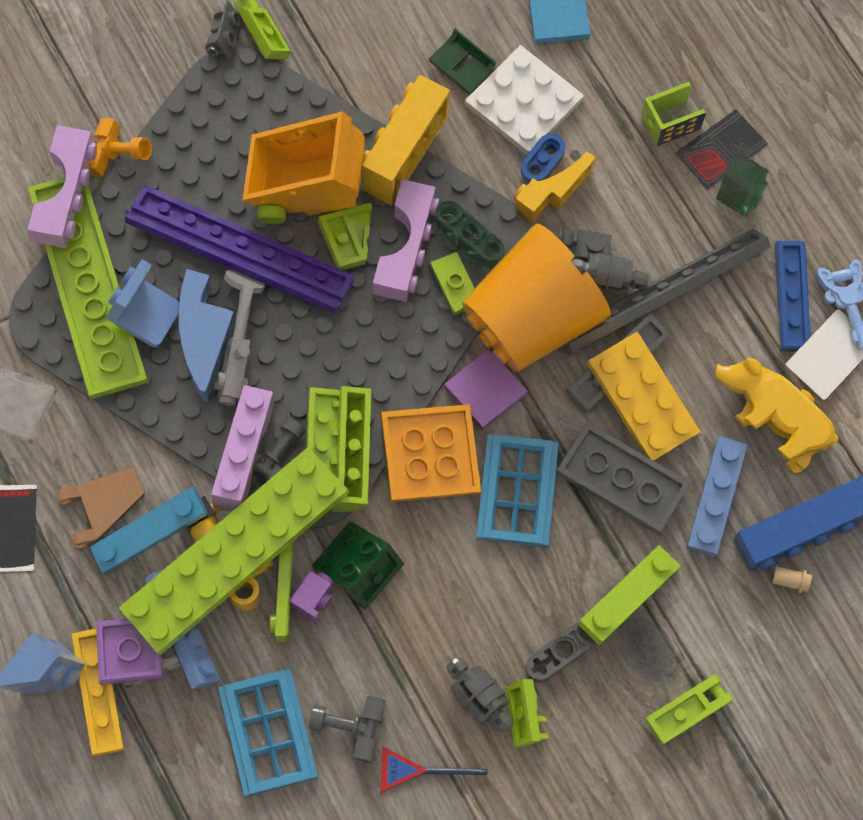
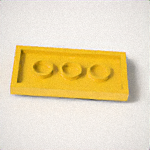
(643, 397)

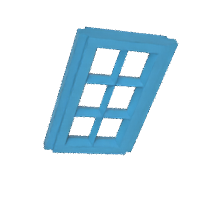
(490, 485)
(239, 738)

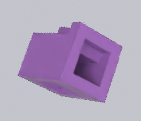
(312, 596)

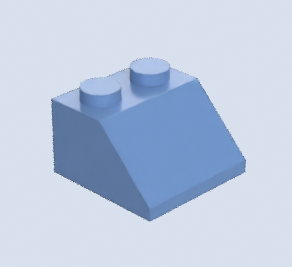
(41, 667)

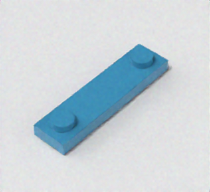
(149, 530)

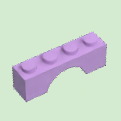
(53, 219)
(396, 272)
(239, 455)

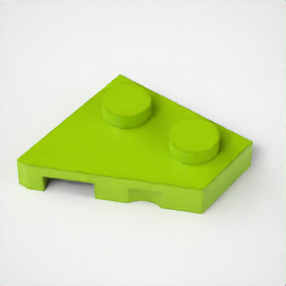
(347, 235)

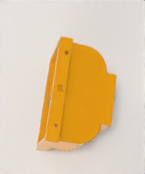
(306, 166)

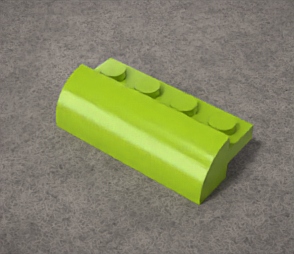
(341, 438)

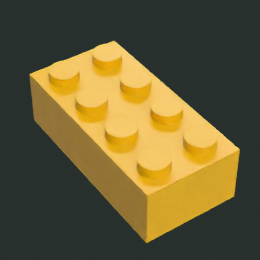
(405, 138)

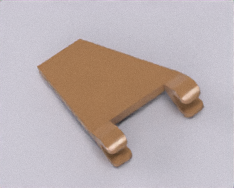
(104, 502)

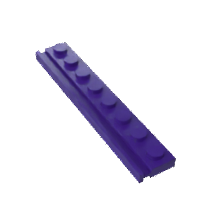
(240, 249)

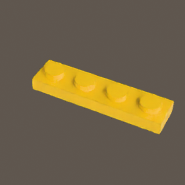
(98, 699)

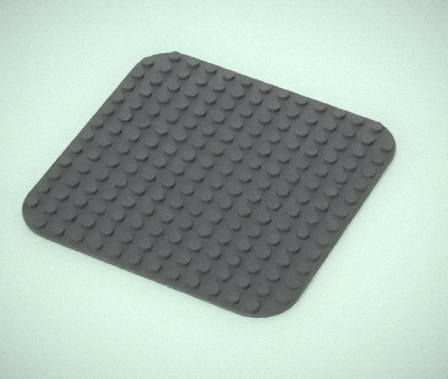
(372, 340)

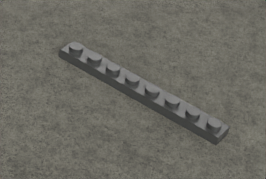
(675, 285)

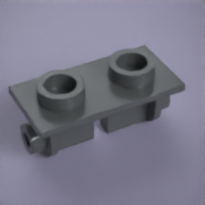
(225, 32)

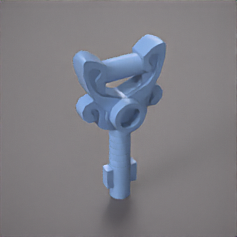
(845, 297)

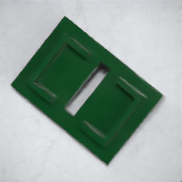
(454, 52)

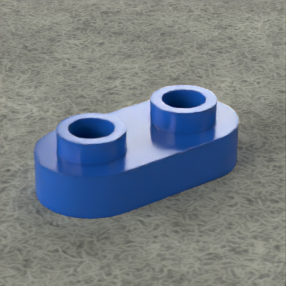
(540, 160)

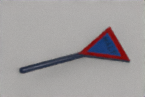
(398, 770)

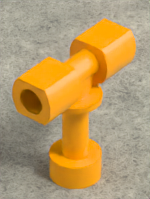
(109, 147)

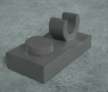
(583, 242)

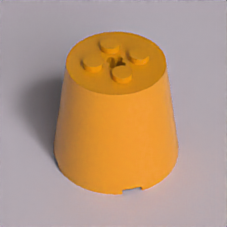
(534, 301)

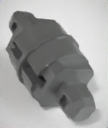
(612, 273)
(480, 694)

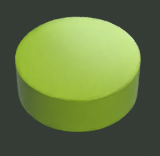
(271, 214)

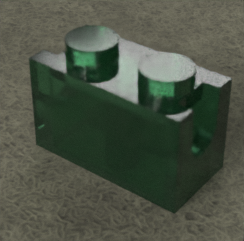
(743, 185)

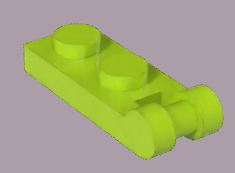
(688, 710)

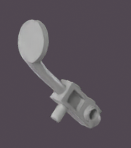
(231, 378)

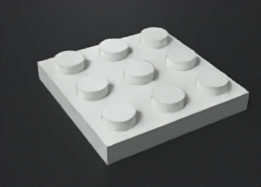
(524, 100)

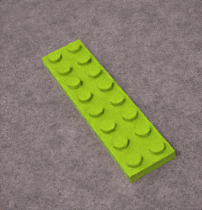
(85, 285)
(233, 551)

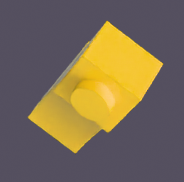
(555, 190)

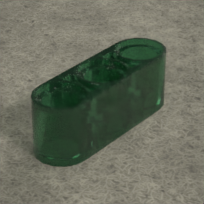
(466, 223)

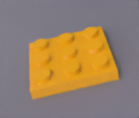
(430, 453)

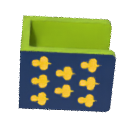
(677, 128)

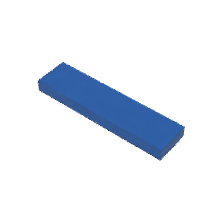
(792, 295)

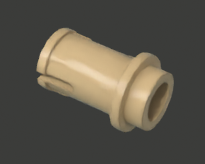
(792, 579)

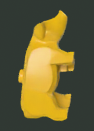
(783, 408)

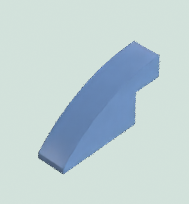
(202, 331)

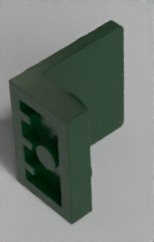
(359, 563)

